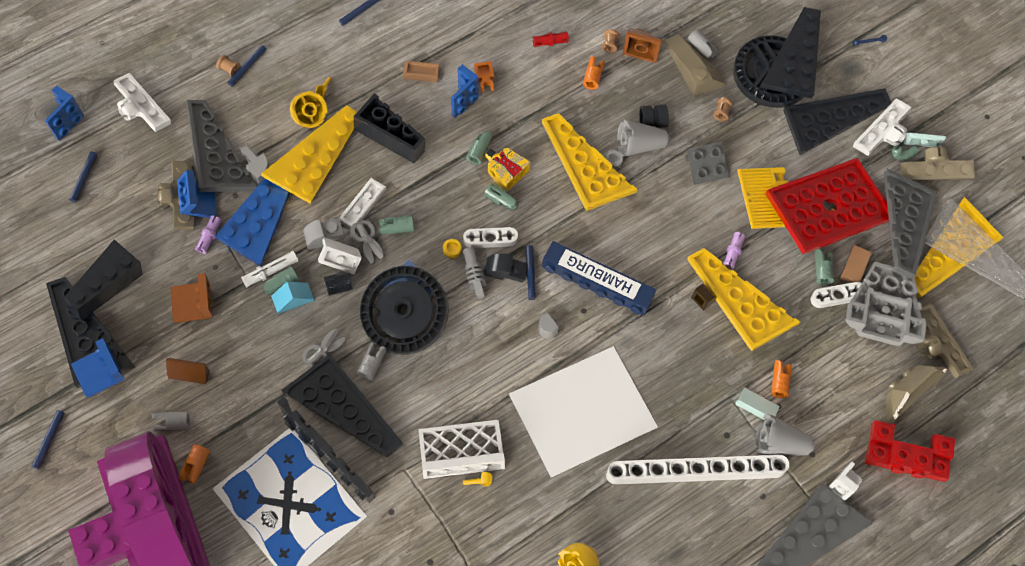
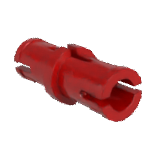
(550, 39)

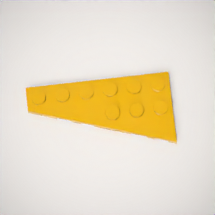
(309, 162)
(586, 167)
(939, 267)
(744, 305)

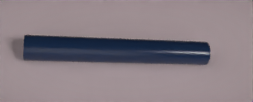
(357, 11)
(244, 68)
(83, 176)
(530, 272)
(48, 439)

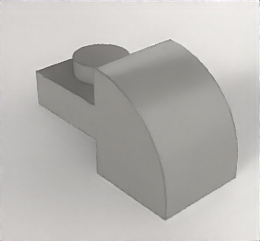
(256, 163)
(317, 231)

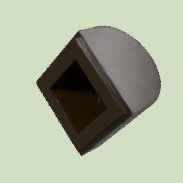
(703, 297)

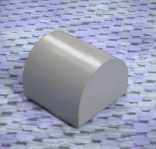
(547, 327)

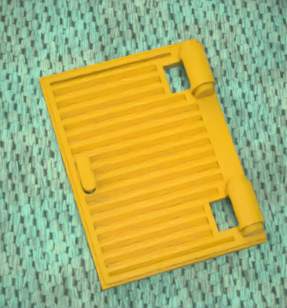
(755, 184)

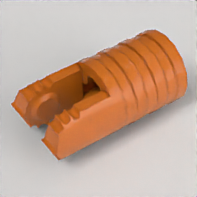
(593, 74)
(781, 380)
(194, 463)

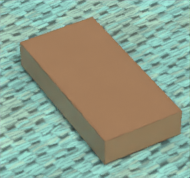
(421, 71)
(855, 264)

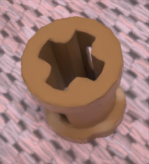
(611, 37)
(227, 65)
(722, 109)

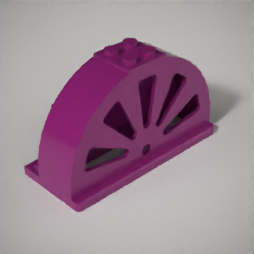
(141, 521)

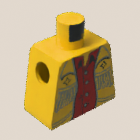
(507, 167)

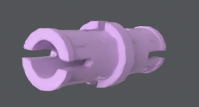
(208, 234)
(734, 250)

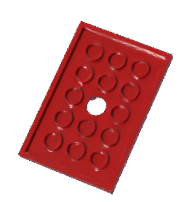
(846, 185)

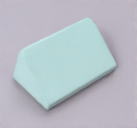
(924, 140)
(756, 404)

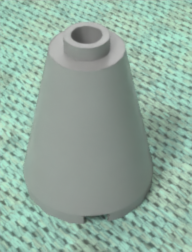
(640, 138)
(781, 438)

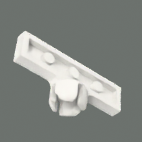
(139, 103)
(884, 128)

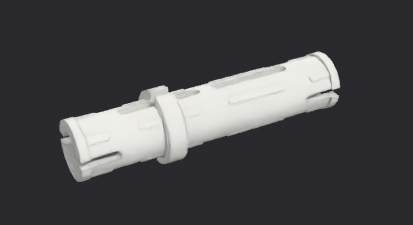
(269, 269)

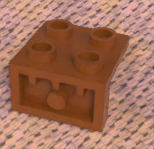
(192, 301)

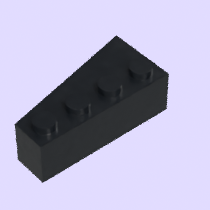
(388, 129)
(103, 280)

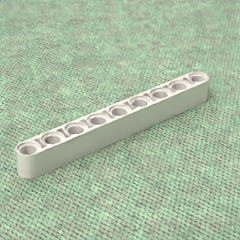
(706, 465)

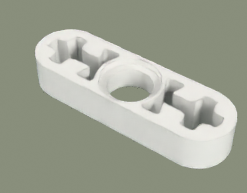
(486, 244)
(832, 300)

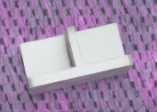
(339, 256)
(846, 482)

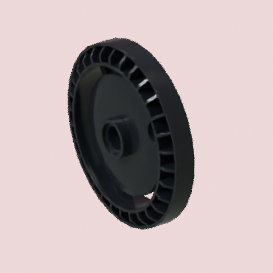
(758, 69)
(418, 314)

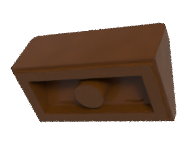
(187, 370)

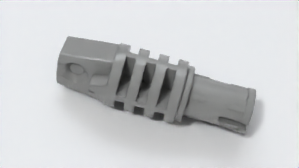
(474, 273)

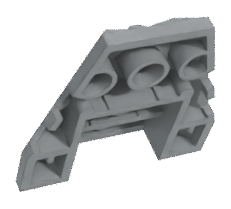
(887, 308)

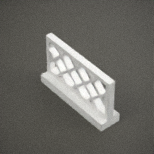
(460, 464)

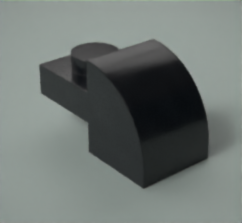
(504, 266)

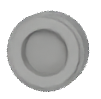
(615, 158)

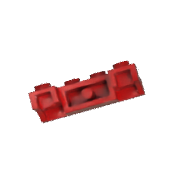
(909, 458)

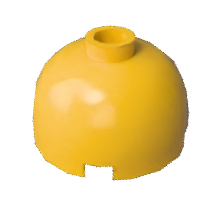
(308, 109)
(578, 555)

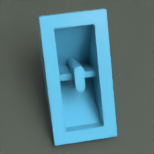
(292, 296)

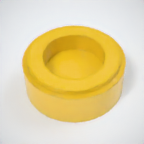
(452, 248)

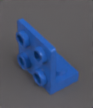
(467, 93)
(65, 115)
(191, 200)
(98, 370)

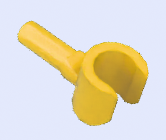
(321, 89)
(486, 480)

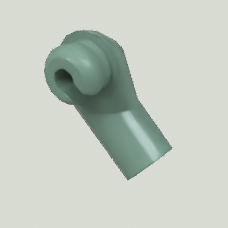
(899, 154)

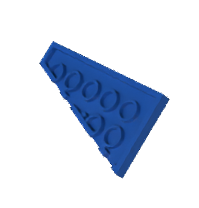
(255, 222)

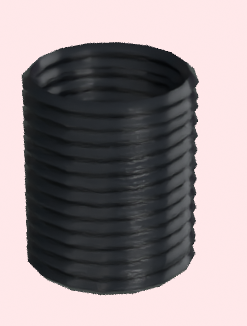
(338, 283)

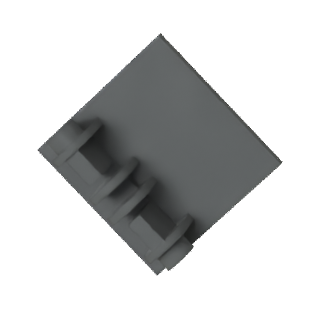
(707, 163)

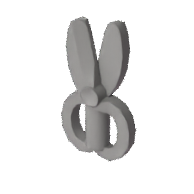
(368, 243)
(327, 346)

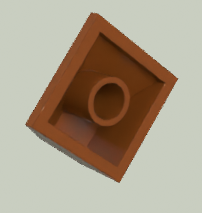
(641, 45)

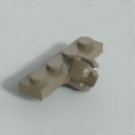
(937, 167)
(168, 195)
(941, 343)

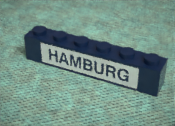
(598, 278)

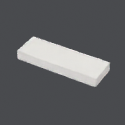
(362, 203)

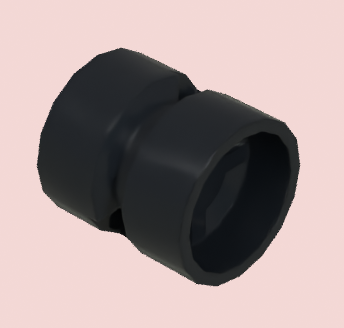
(658, 116)

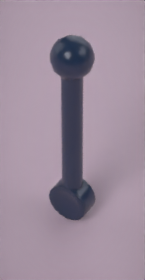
(883, 38)

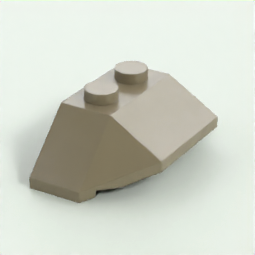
(910, 388)

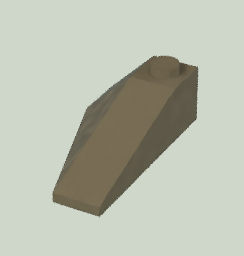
(695, 68)

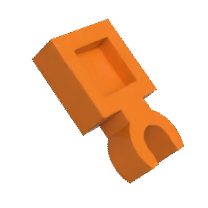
(485, 74)

